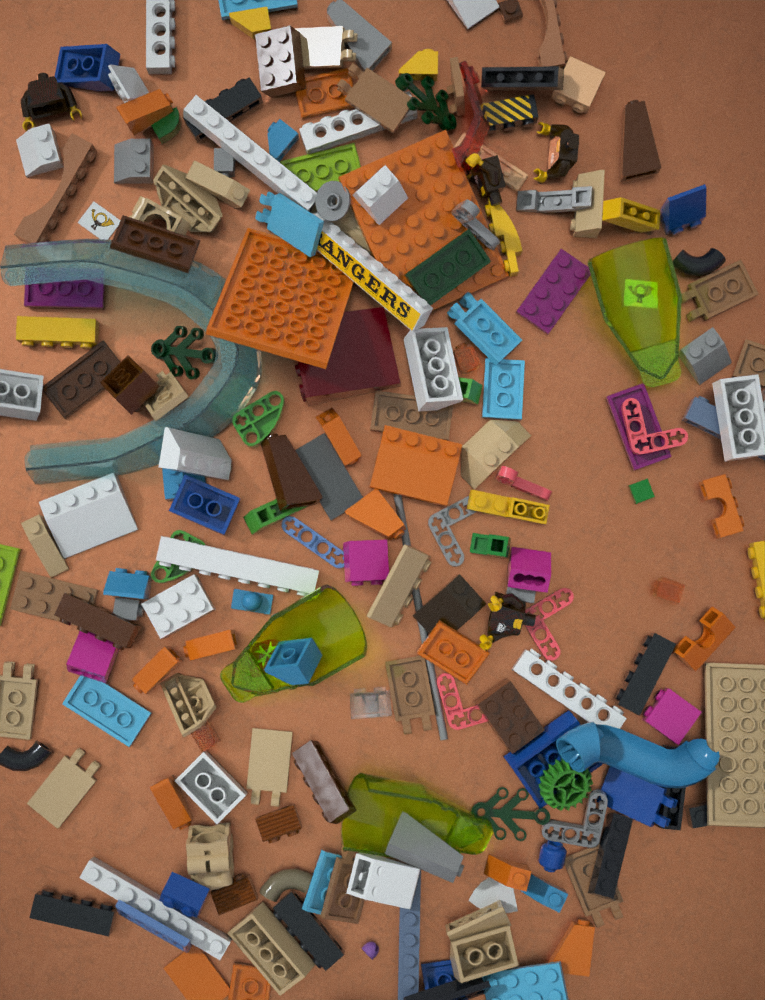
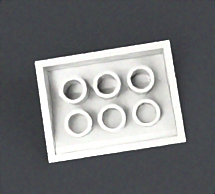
(88, 515)

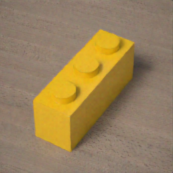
(631, 215)

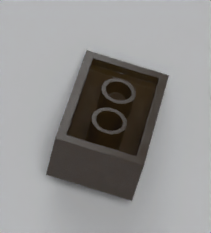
(452, 605)

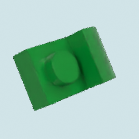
(168, 126)
(490, 545)

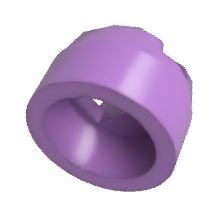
(371, 949)

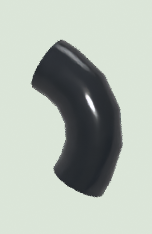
(699, 265)
(25, 759)

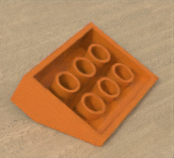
(415, 465)

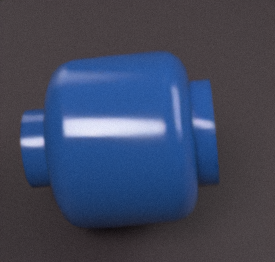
(552, 856)

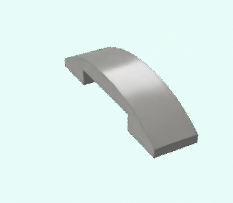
(554, 201)

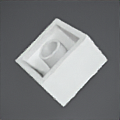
(39, 150)
(381, 195)

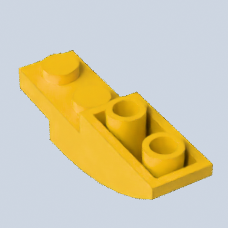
(504, 230)
(508, 507)

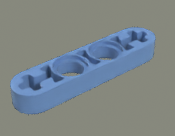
(316, 540)

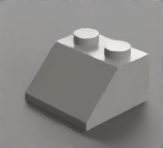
(134, 162)
(705, 356)

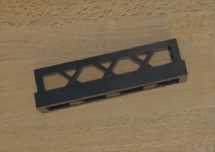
(453, 991)

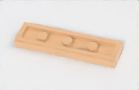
(512, 175)

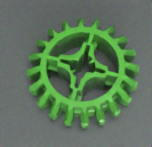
(568, 789)

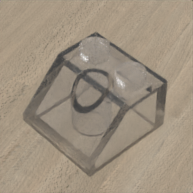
(370, 704)

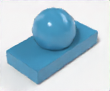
(252, 601)

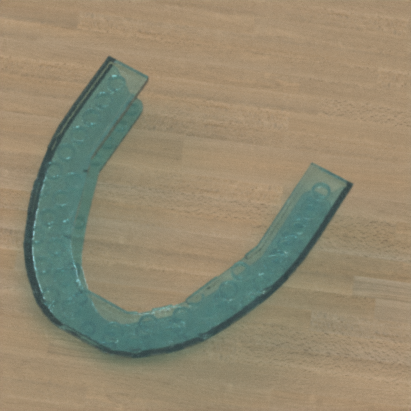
(205, 412)

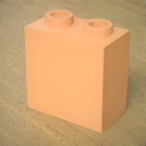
(579, 85)

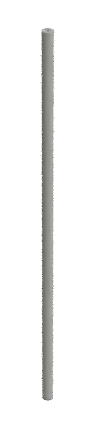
(423, 633)

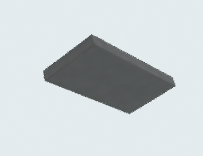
(329, 476)

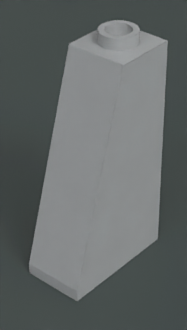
(370, 44)
(423, 849)

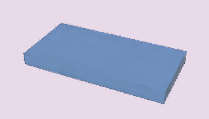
(153, 926)

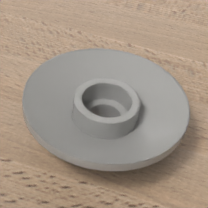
(326, 199)

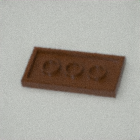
(155, 244)
(81, 380)

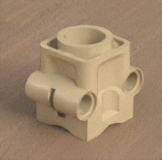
(147, 211)
(210, 855)

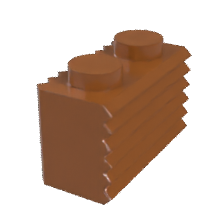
(279, 823)
(235, 895)

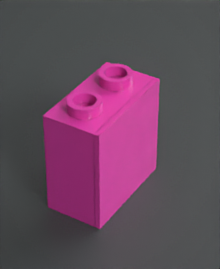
(366, 561)
(529, 569)
(92, 657)
(671, 715)

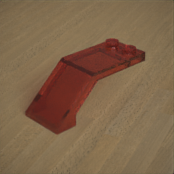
(480, 124)

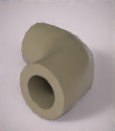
(285, 880)

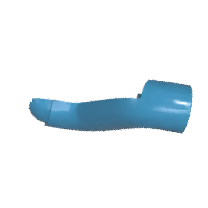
(636, 756)

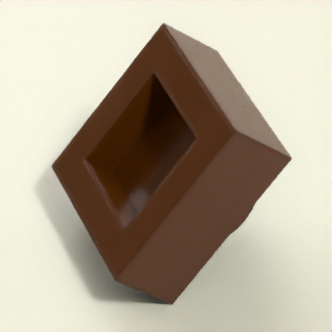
(510, 10)

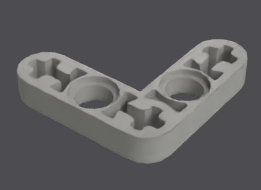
(465, 213)
(446, 522)
(587, 827)

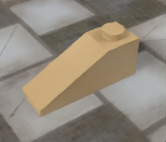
(217, 184)
(45, 545)

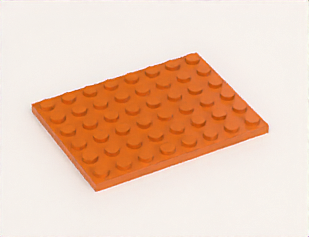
(425, 219)
(281, 300)

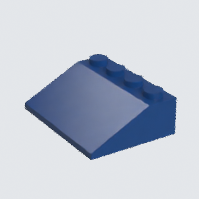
(539, 752)

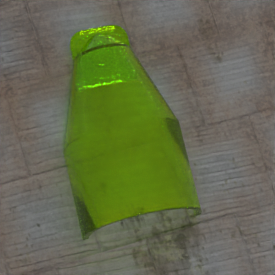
(642, 305)
(319, 616)
(380, 805)

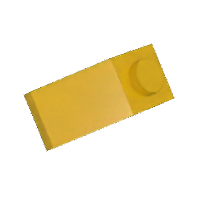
(251, 21)
(422, 64)

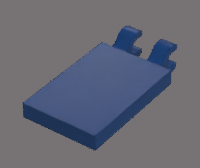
(636, 798)

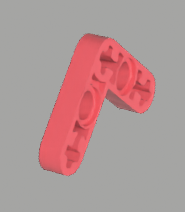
(641, 435)
(509, 477)
(539, 623)
(457, 709)

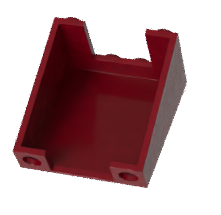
(358, 362)

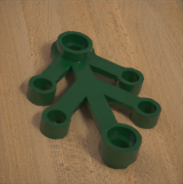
(445, 119)
(182, 352)
(507, 813)

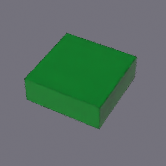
(641, 491)

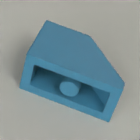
(281, 139)
(546, 893)

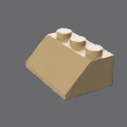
(588, 221)
(479, 921)
(483, 954)

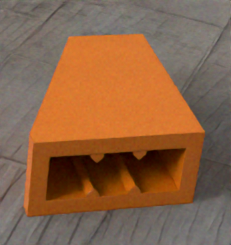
(145, 110)
(338, 436)
(377, 516)
(210, 645)
(156, 670)
(172, 802)
(508, 872)
(576, 948)

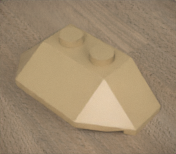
(187, 200)
(489, 449)
(188, 701)

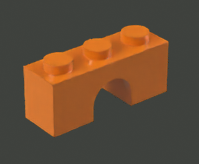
(719, 489)
(715, 630)

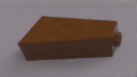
(638, 145)
(288, 474)

